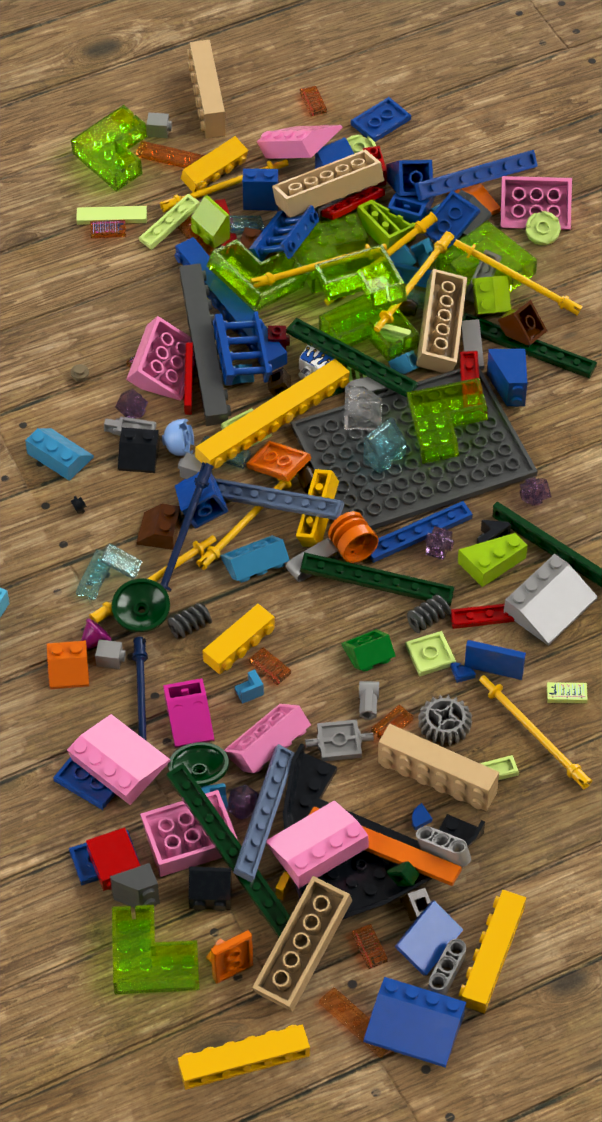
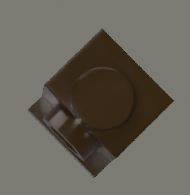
(279, 381)
(415, 903)

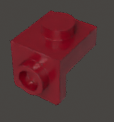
(277, 333)

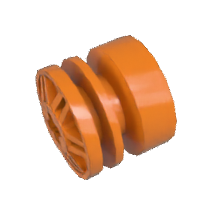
(353, 537)

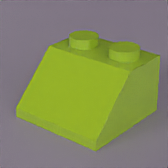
(211, 222)
(491, 294)

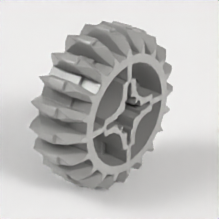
(441, 711)

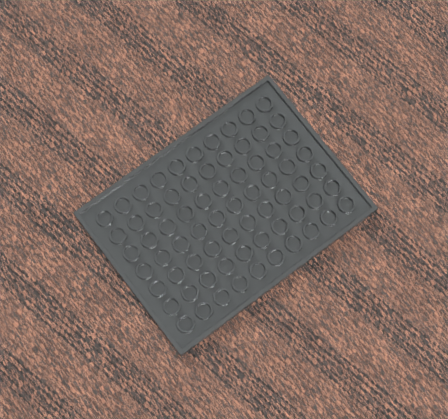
(487, 459)

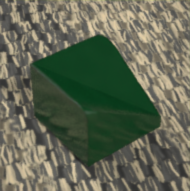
(404, 874)

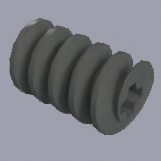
(427, 612)
(189, 619)

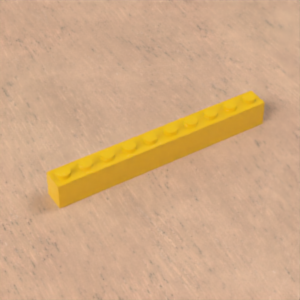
(272, 414)

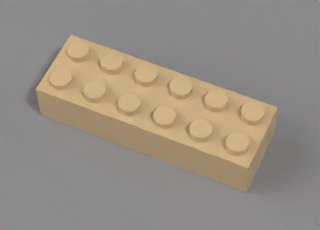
(206, 88)
(328, 183)
(441, 321)
(438, 767)
(302, 943)

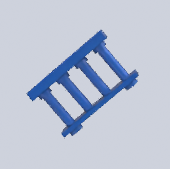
(280, 225)
(226, 356)

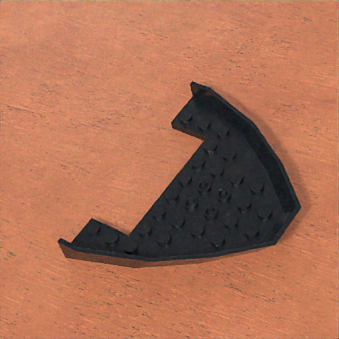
(365, 873)

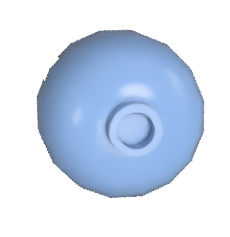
(178, 437)

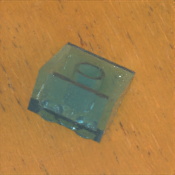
(384, 446)

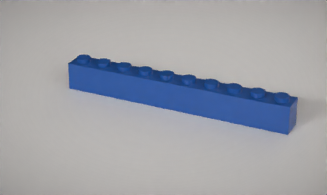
(227, 302)

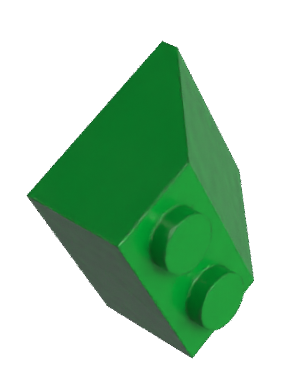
(369, 650)

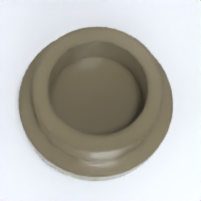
(79, 372)

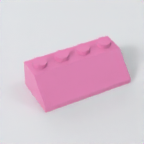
(258, 742)

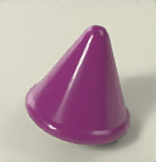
(94, 633)

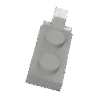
(115, 426)

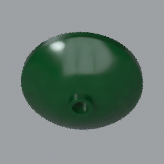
(140, 595)
(203, 760)

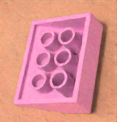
(296, 141)
(530, 195)
(160, 360)
(118, 758)
(178, 838)
(318, 843)

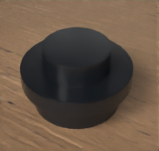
(78, 504)

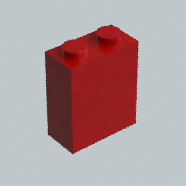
(111, 855)

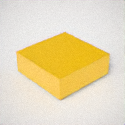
(283, 885)

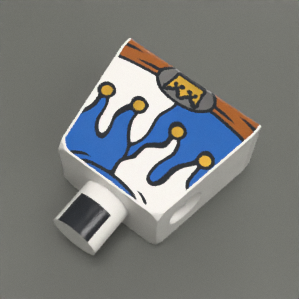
(312, 360)

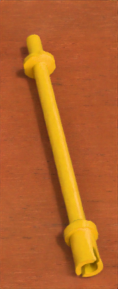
(168, 204)
(420, 227)
(440, 247)
(269, 278)
(563, 302)
(198, 548)
(213, 552)
(573, 770)

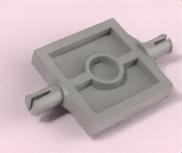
(339, 740)

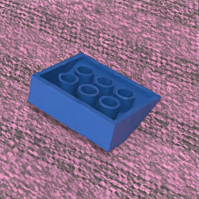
(415, 1022)

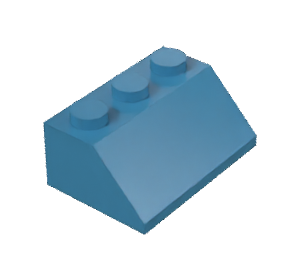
(57, 452)
(255, 558)

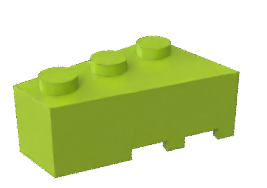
(383, 225)
(492, 558)

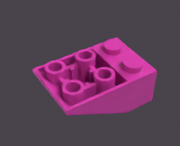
(188, 712)

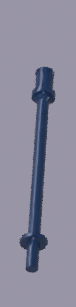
(201, 483)
(140, 656)

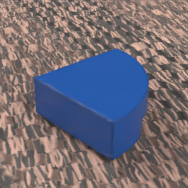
(462, 672)
(420, 817)

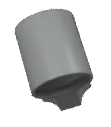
(368, 699)

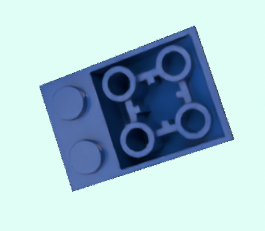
(410, 207)

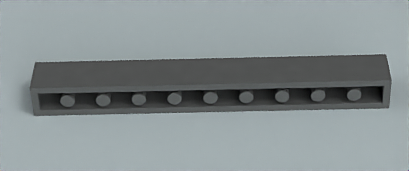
(204, 346)

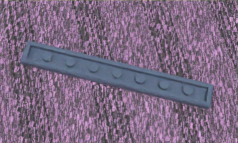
(280, 499)
(264, 813)

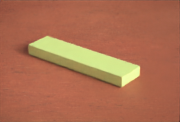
(130, 214)
(169, 221)

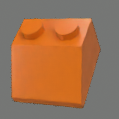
(67, 664)

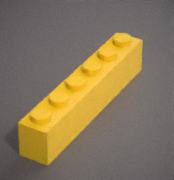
(493, 950)
(243, 1056)

